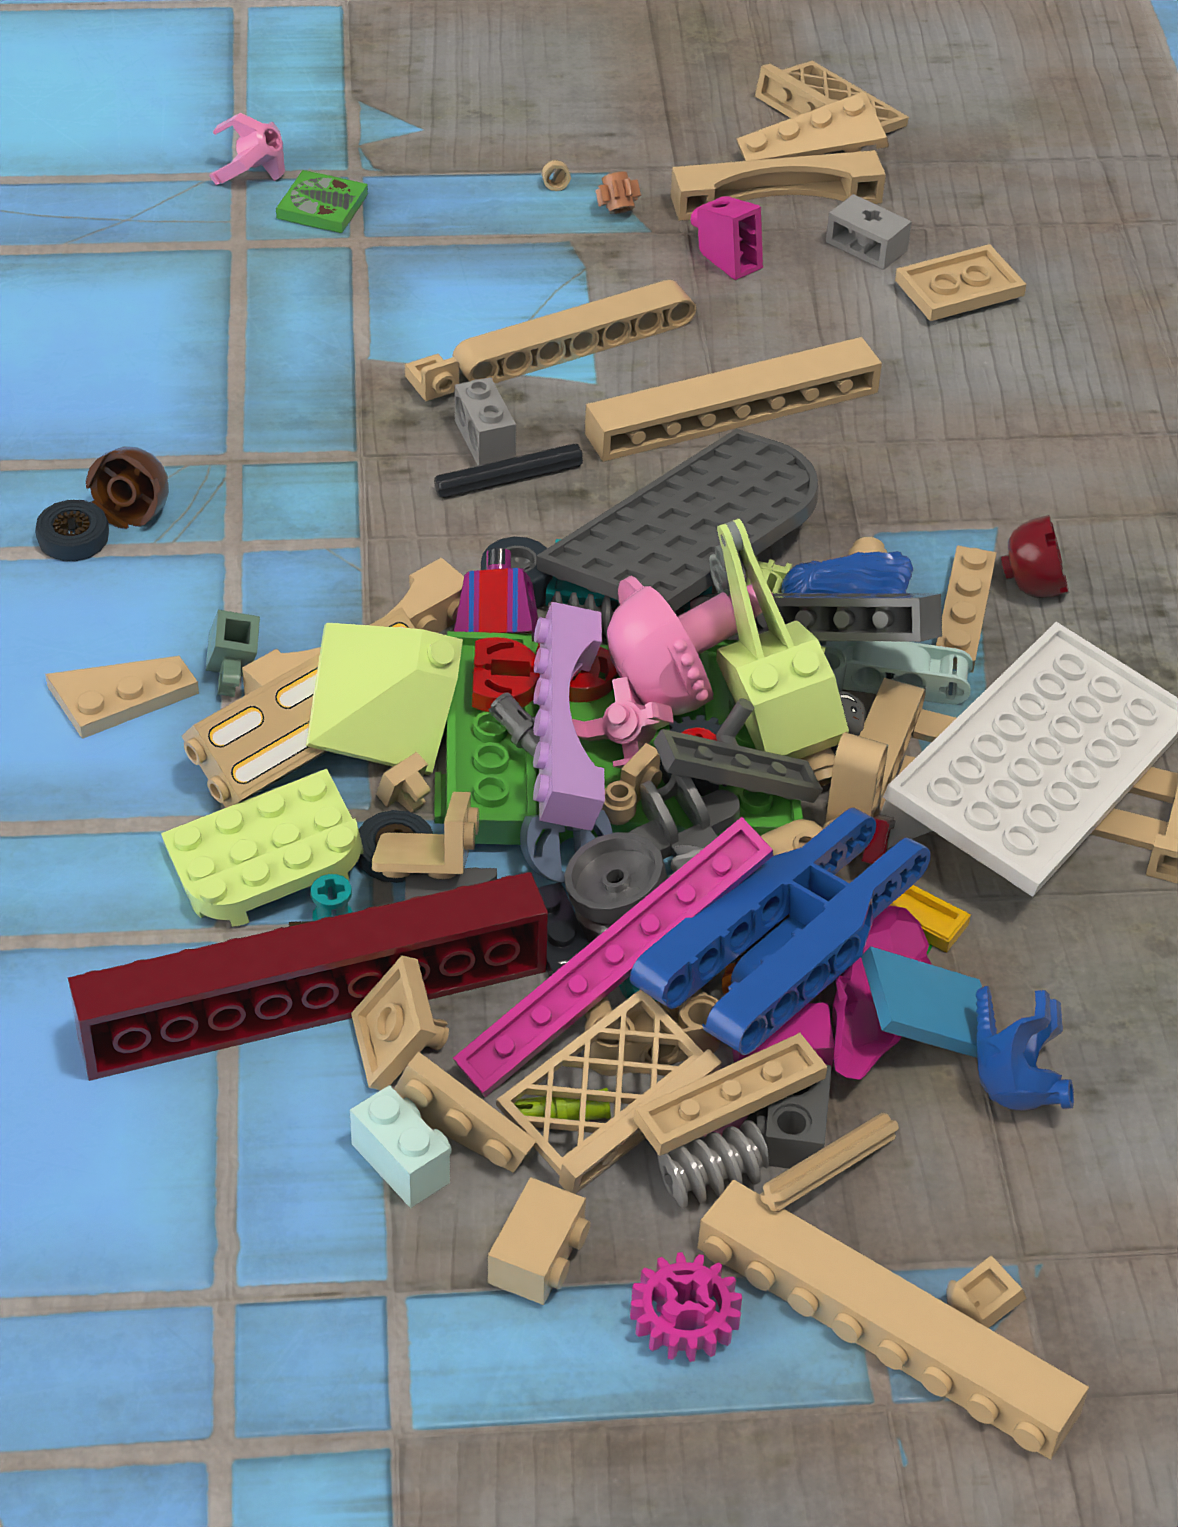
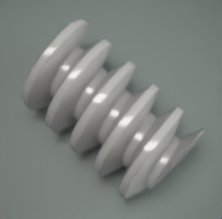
(714, 1162)

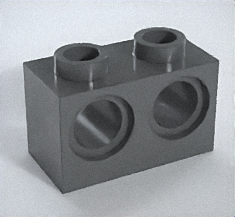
(797, 1114)

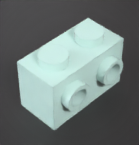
(401, 1145)

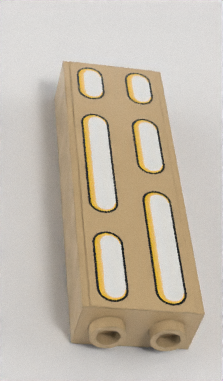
(262, 732)

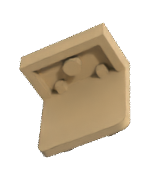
(434, 854)

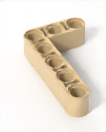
(871, 760)

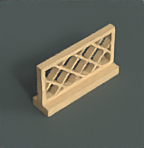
(797, 92)
(620, 1134)

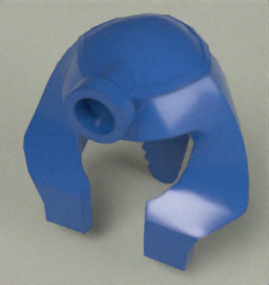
(1010, 1057)

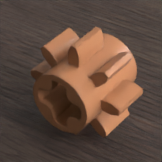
(618, 192)

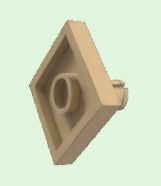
(396, 1023)

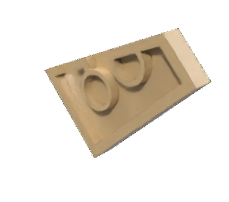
(462, 1114)

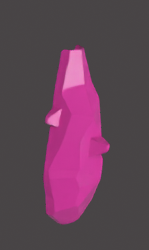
(855, 1019)

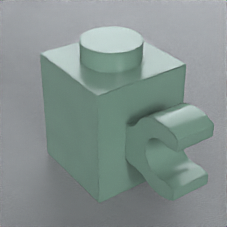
(231, 647)

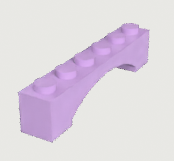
(568, 781)

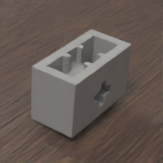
(868, 231)

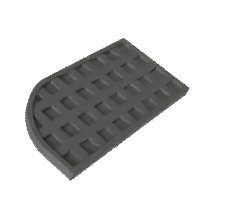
(672, 523)

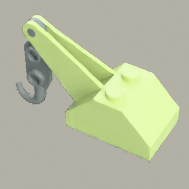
(776, 670)

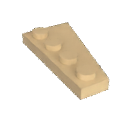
(827, 129)

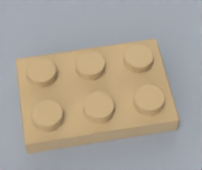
(960, 282)

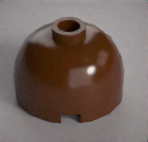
(128, 486)

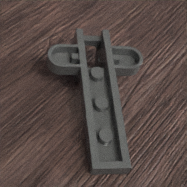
(707, 814)

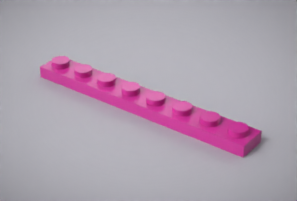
(610, 957)

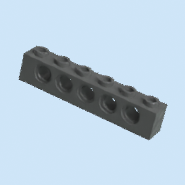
(857, 615)

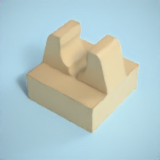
(405, 784)

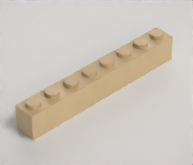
(731, 398)
(893, 1320)

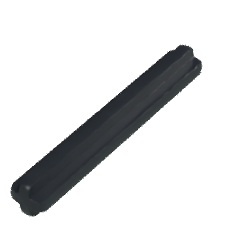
(508, 470)

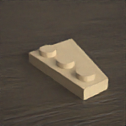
(120, 692)

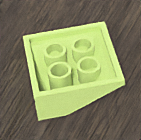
(383, 692)

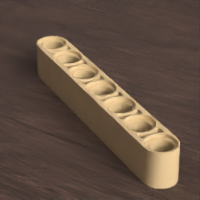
(575, 332)

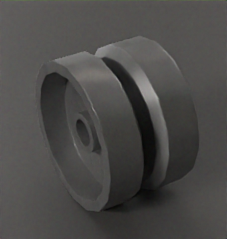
(611, 878)

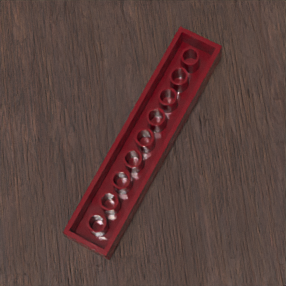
(304, 974)

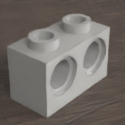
(484, 421)

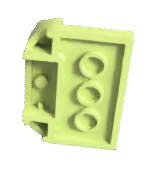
(264, 848)

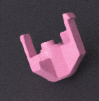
(256, 146)
(626, 721)

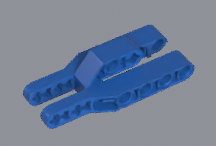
(803, 953)

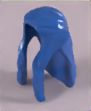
(851, 574)

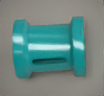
(340, 892)

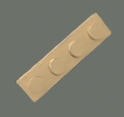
(966, 600)
(729, 1094)

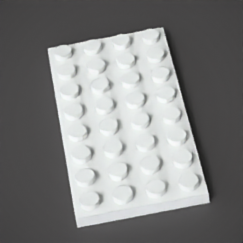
(1039, 758)

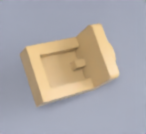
(433, 376)

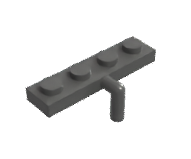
(736, 765)

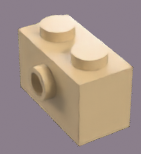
(537, 1241)

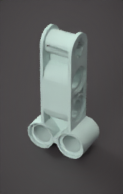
(866, 663)

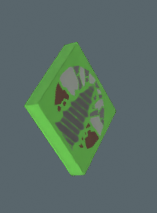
(322, 201)

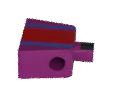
(497, 598)

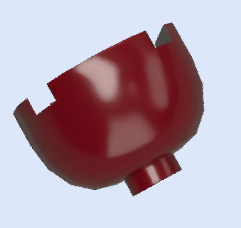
(1035, 559)

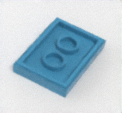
(923, 1001)

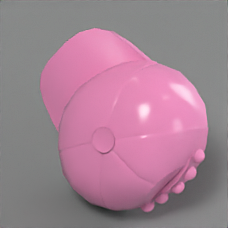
(662, 649)

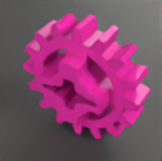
(686, 1307)

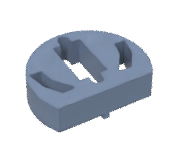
(548, 858)

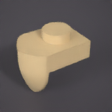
(985, 1293)

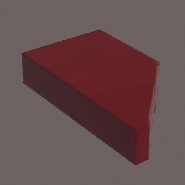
(879, 843)

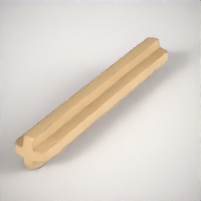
(828, 1162)

